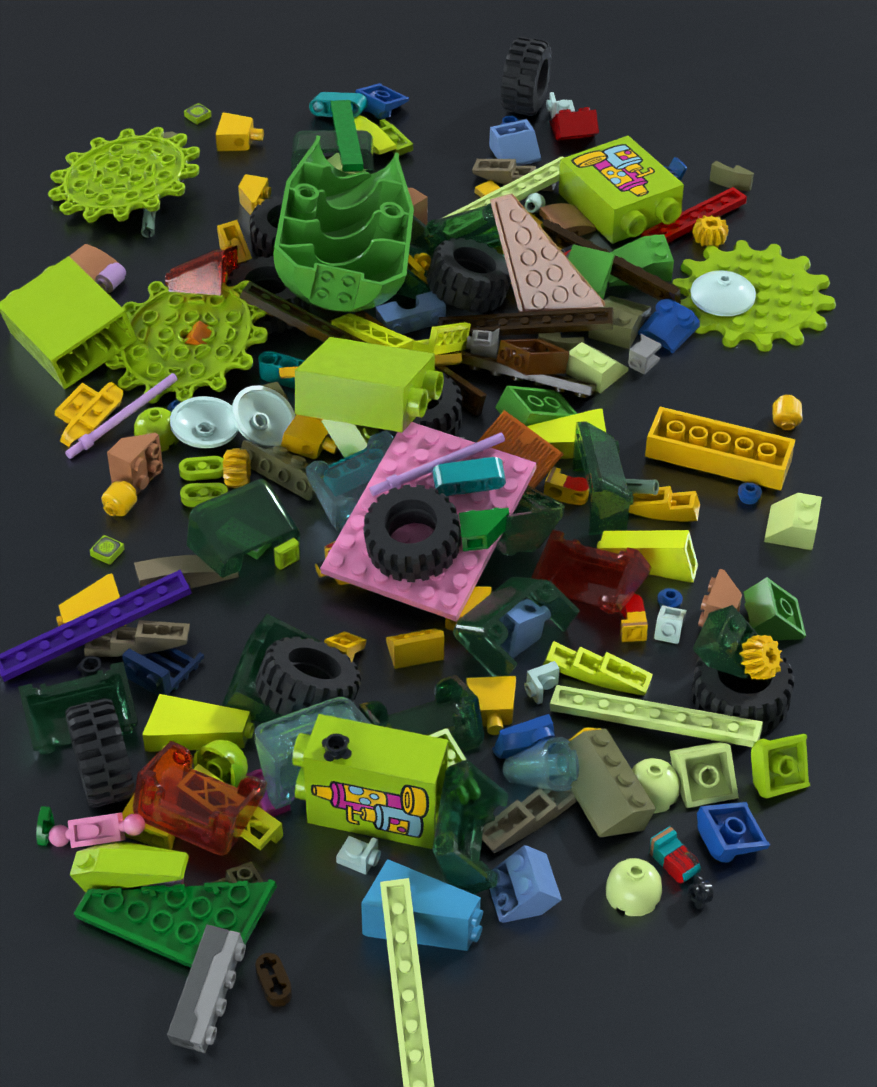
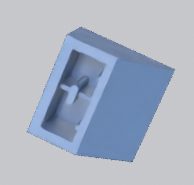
(515, 141)
(524, 885)

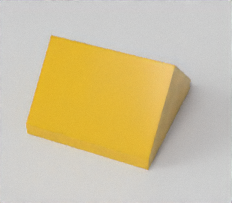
(416, 647)

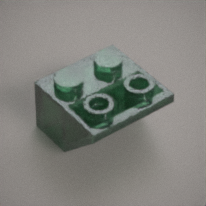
(723, 640)

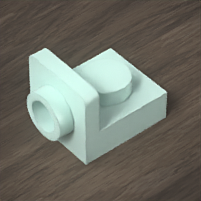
(555, 106)
(669, 624)
(541, 679)
(359, 854)

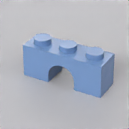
(403, 321)

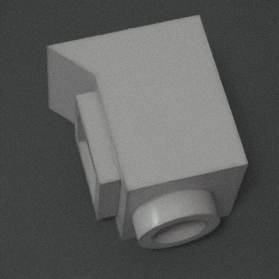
(484, 343)
(642, 355)

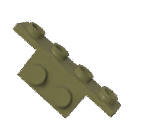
(280, 467)

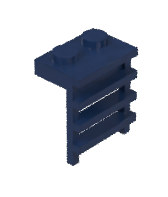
(153, 670)

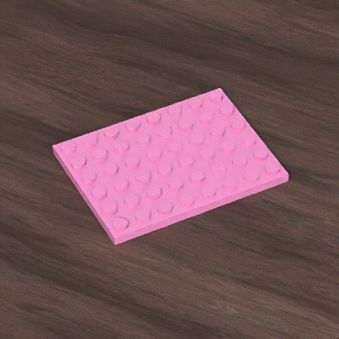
(450, 590)

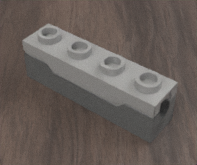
(206, 989)

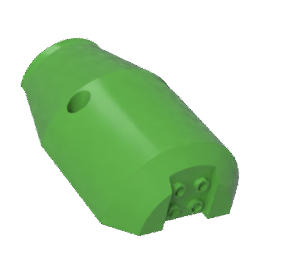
(343, 234)

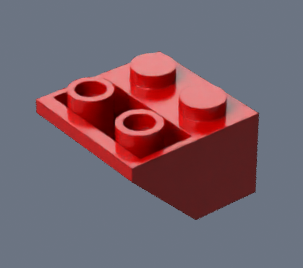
(575, 124)

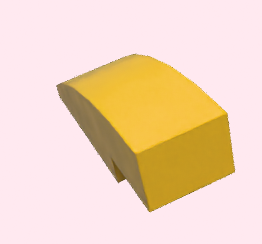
(667, 505)

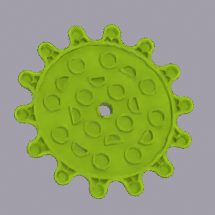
(124, 174)
(784, 298)
(160, 344)

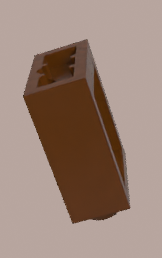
(532, 356)

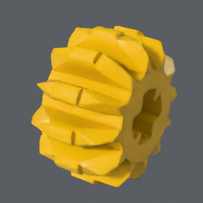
(710, 231)
(236, 468)
(761, 657)

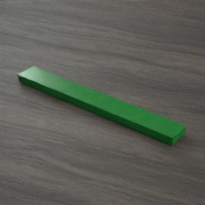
(346, 136)

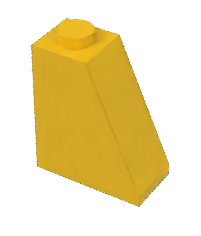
(89, 599)

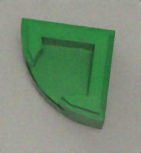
(44, 825)

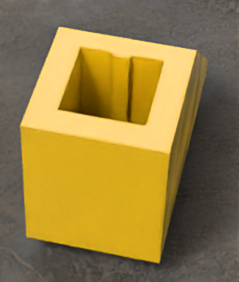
(253, 191)

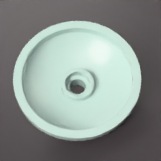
(723, 293)
(262, 415)
(203, 422)

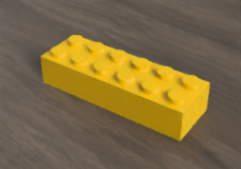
(720, 448)

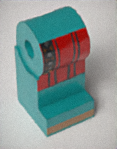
(673, 855)

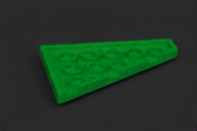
(175, 916)

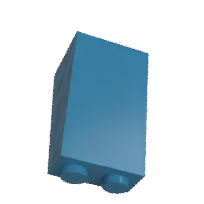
(441, 912)

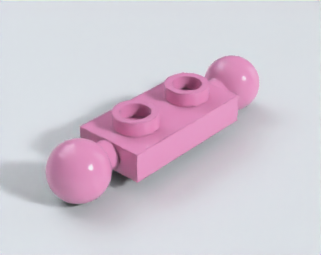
(96, 830)

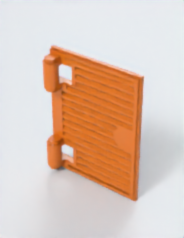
(525, 444)

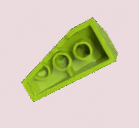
(126, 866)

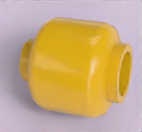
(787, 412)
(119, 498)

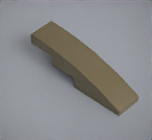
(503, 171)
(192, 567)
(146, 638)
(525, 817)

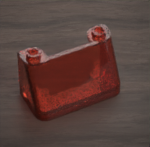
(204, 273)
(591, 573)
(192, 803)

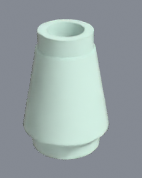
(538, 201)

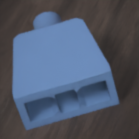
(524, 626)

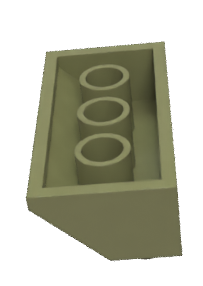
(608, 786)

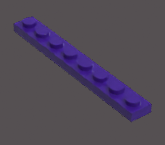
(93, 625)

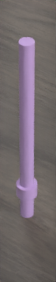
(88, 440)
(396, 481)

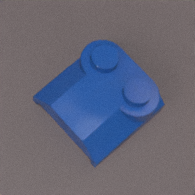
(381, 100)
(670, 324)
(523, 736)
(730, 830)

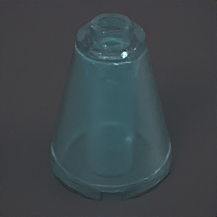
(544, 766)

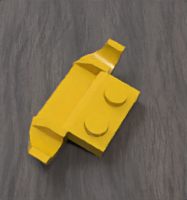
(87, 410)

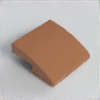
(567, 217)
(92, 260)

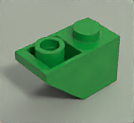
(482, 527)

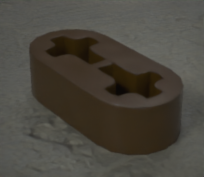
(268, 981)

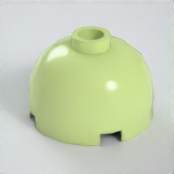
(659, 782)
(634, 887)

